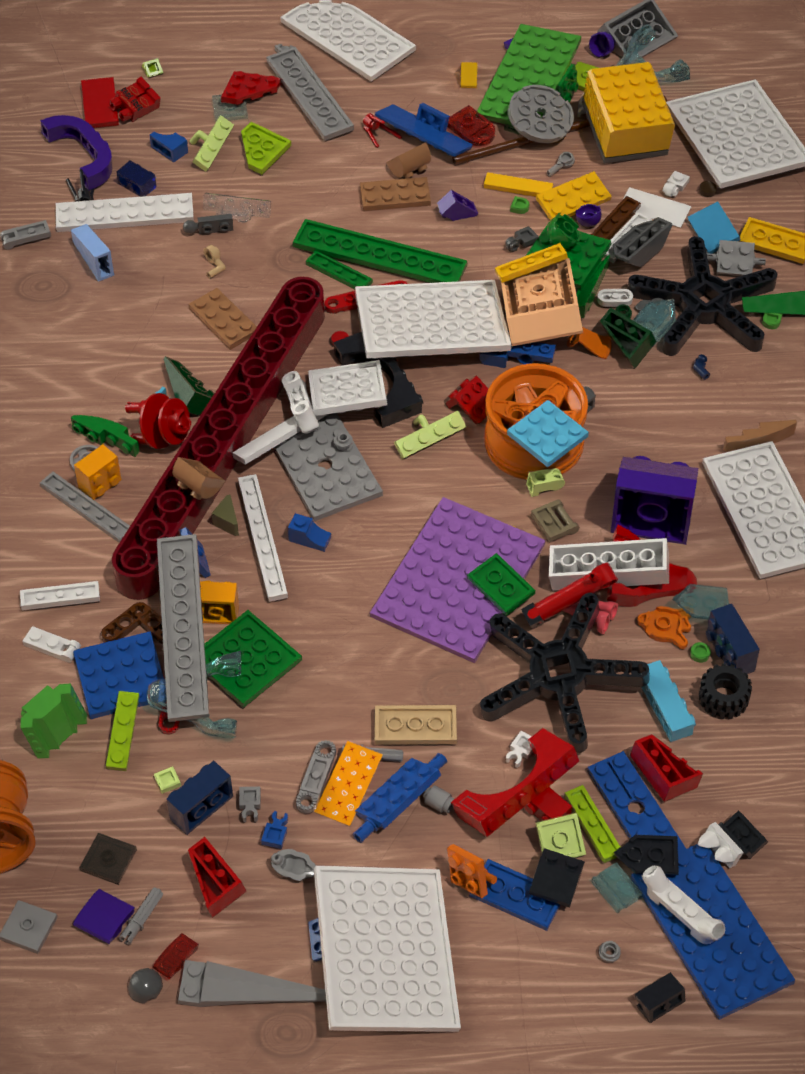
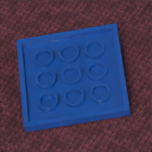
(117, 666)

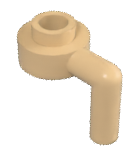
(212, 254)

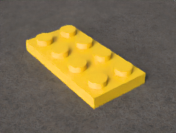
(572, 195)
(775, 239)

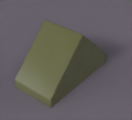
(225, 517)

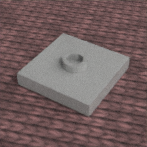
(28, 926)

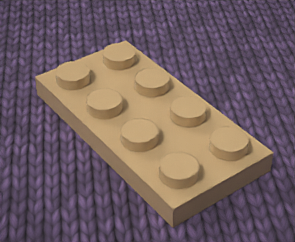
(415, 724)

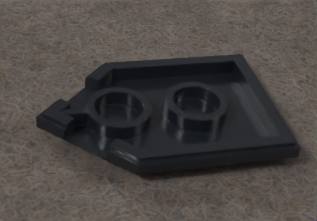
(650, 850)

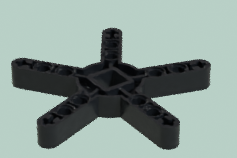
(717, 310)
(563, 687)

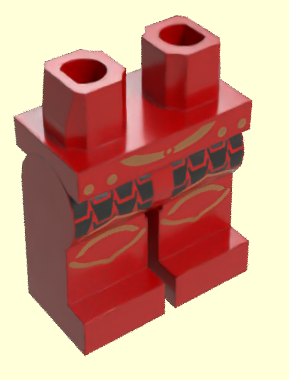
(135, 100)

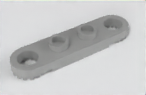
(316, 776)

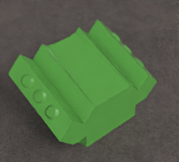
(51, 718)

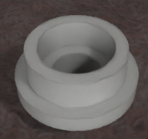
(343, 441)
(609, 946)

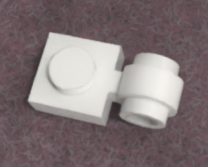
(675, 183)

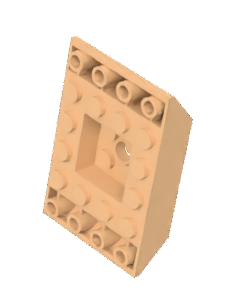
(542, 305)

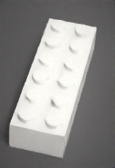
(632, 561)

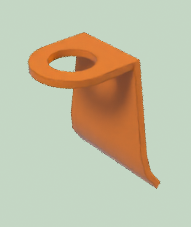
(592, 341)

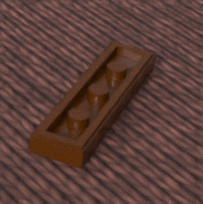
(617, 218)

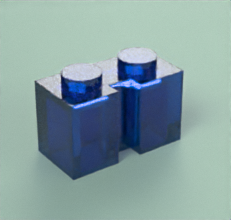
(136, 178)

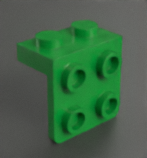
(568, 84)

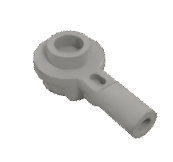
(565, 159)

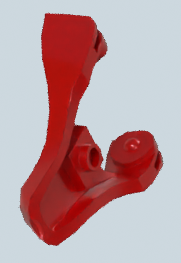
(678, 579)

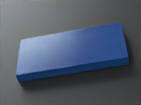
(513, 897)

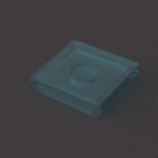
(229, 111)

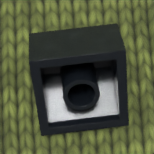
(556, 877)

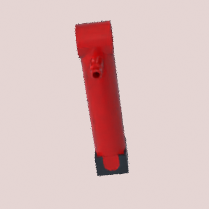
(599, 578)

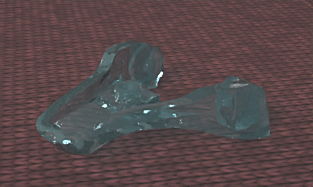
(676, 73)
(226, 665)

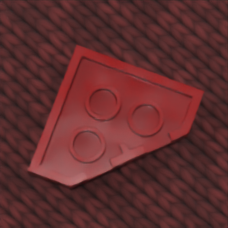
(248, 85)

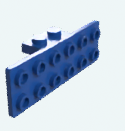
(428, 126)

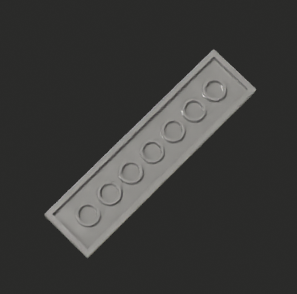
(310, 93)

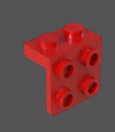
(470, 398)

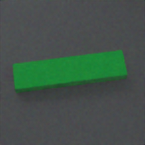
(337, 270)

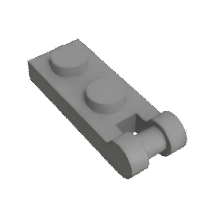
(25, 234)

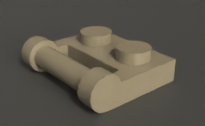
(549, 522)

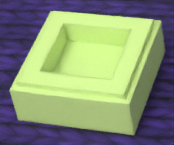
(167, 780)

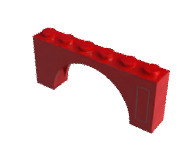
(491, 811)

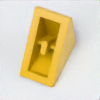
(469, 74)

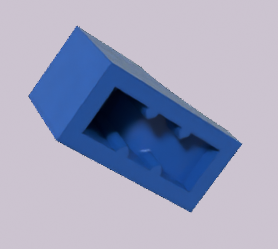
(170, 146)
(305, 532)

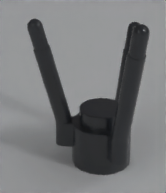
(83, 193)

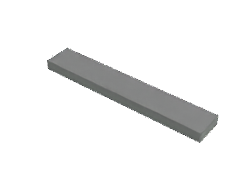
(85, 506)

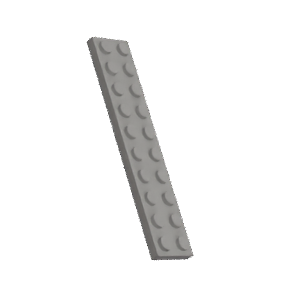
(182, 628)

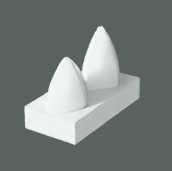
(723, 846)

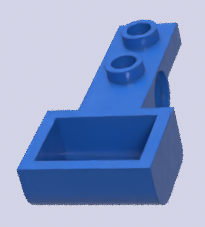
(525, 353)

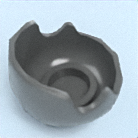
(145, 985)

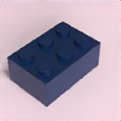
(732, 639)
(199, 797)

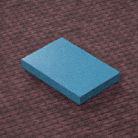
(713, 226)

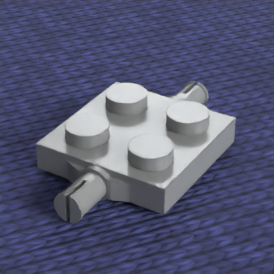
(735, 258)

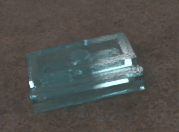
(617, 887)

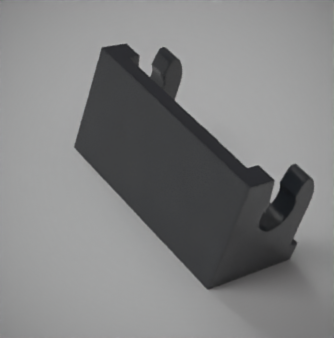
(660, 997)

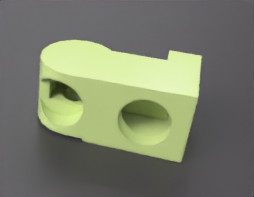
(544, 480)

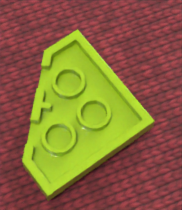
(262, 147)

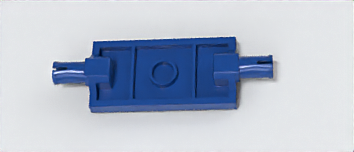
(397, 794)

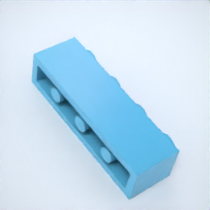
(667, 704)

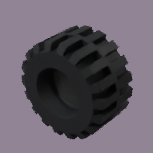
(722, 704)

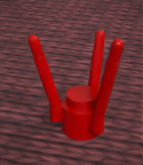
(373, 123)

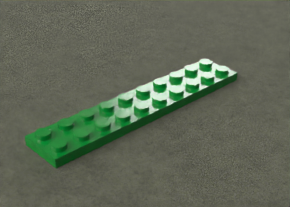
(379, 253)

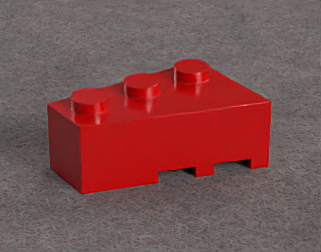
(663, 769)

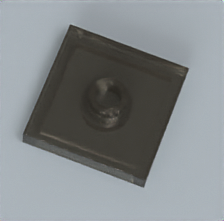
(108, 858)

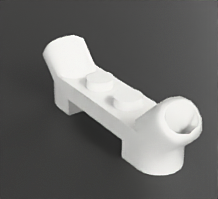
(300, 402)
(663, 891)

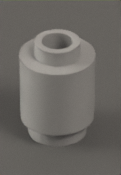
(438, 799)

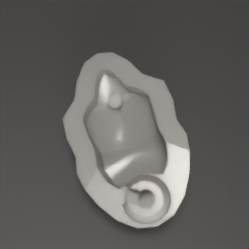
(293, 864)

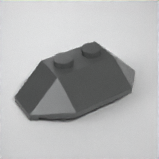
(642, 241)

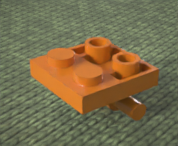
(469, 871)

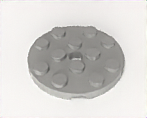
(538, 98)

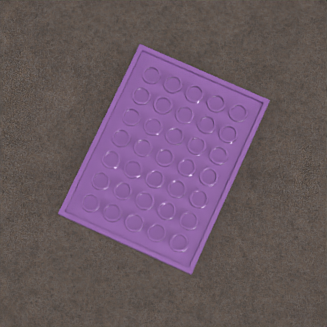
(431, 586)

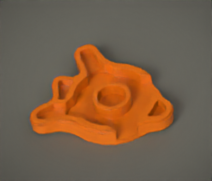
(666, 625)

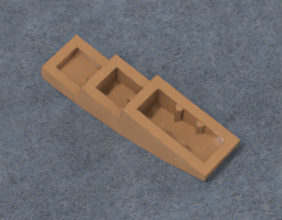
(767, 432)

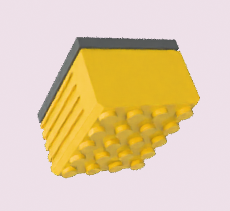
(627, 112)

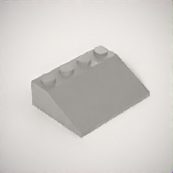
(627, 23)

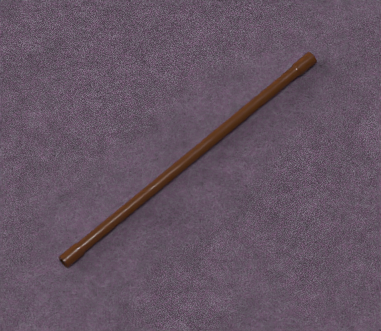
(467, 156)

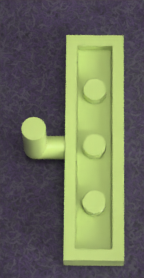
(212, 142)
(429, 433)

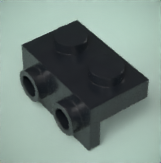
(744, 834)

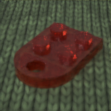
(471, 126)

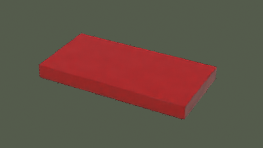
(96, 102)

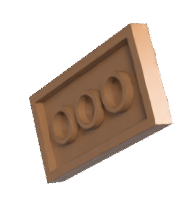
(395, 194)
(223, 318)

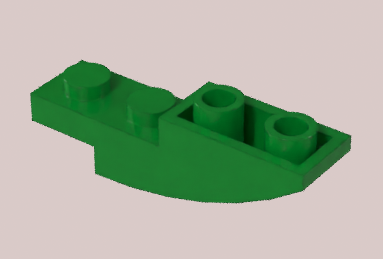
(103, 430)

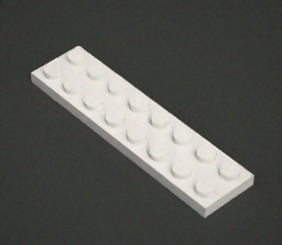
(125, 212)

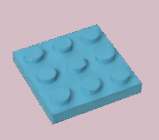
(547, 433)

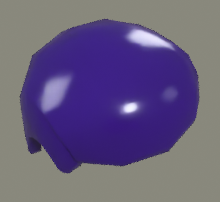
(601, 44)
(588, 215)

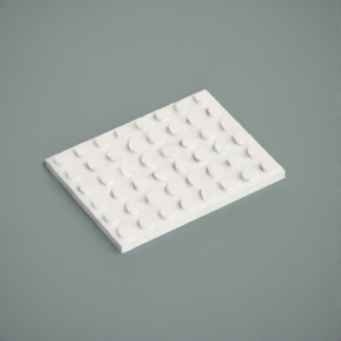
(738, 133)
(432, 319)
(385, 949)

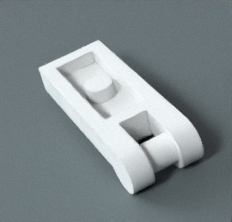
(51, 644)

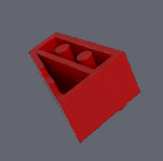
(216, 878)

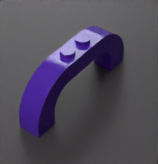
(80, 130)

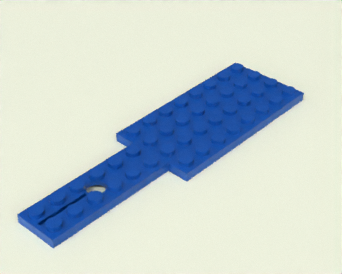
(727, 971)

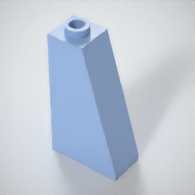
(93, 252)

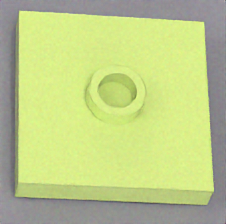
(561, 835)

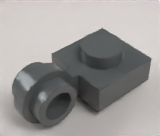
(523, 236)

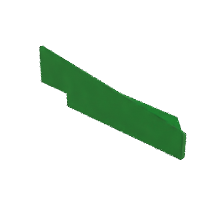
(587, 295)
(776, 303)

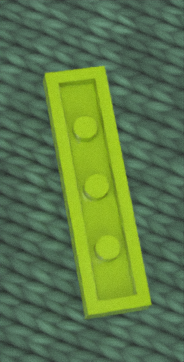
(122, 731)
(592, 823)

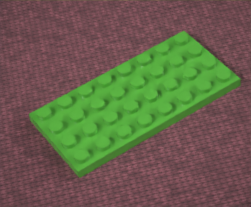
(532, 58)

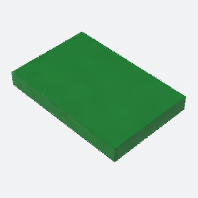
(501, 584)

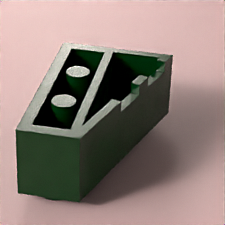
(628, 335)

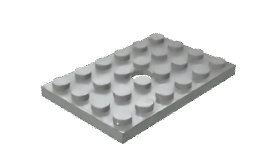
(329, 490)

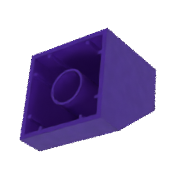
(654, 498)

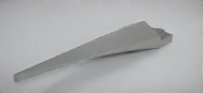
(224, 985)

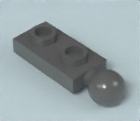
(210, 224)

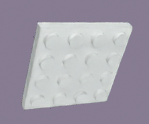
(347, 388)

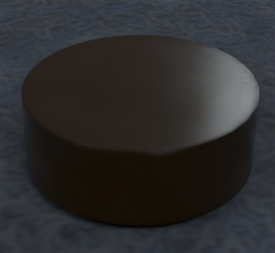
(707, 189)

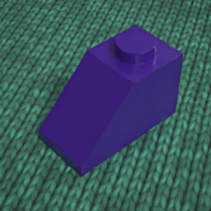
(456, 206)

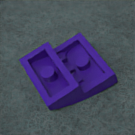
(103, 916)

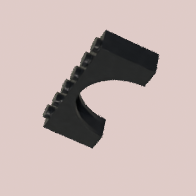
(402, 399)

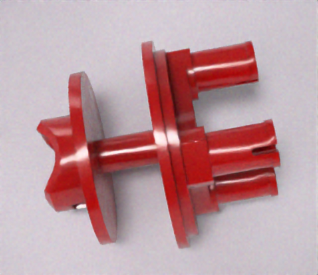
(161, 420)

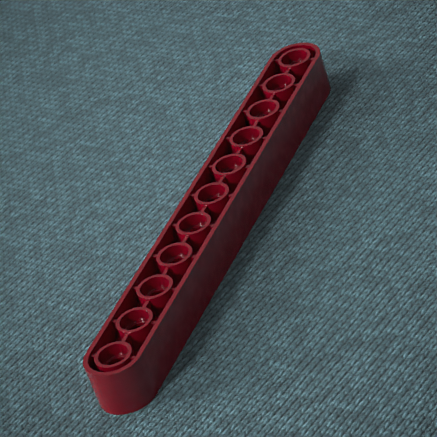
(220, 430)

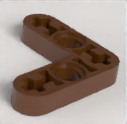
(140, 619)

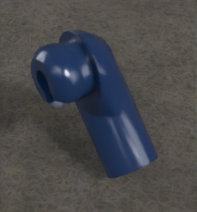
(699, 367)

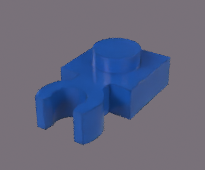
(275, 833)

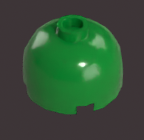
(564, 231)

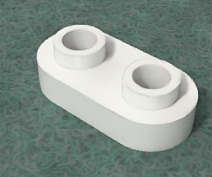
(614, 297)

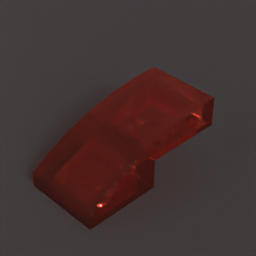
(174, 955)

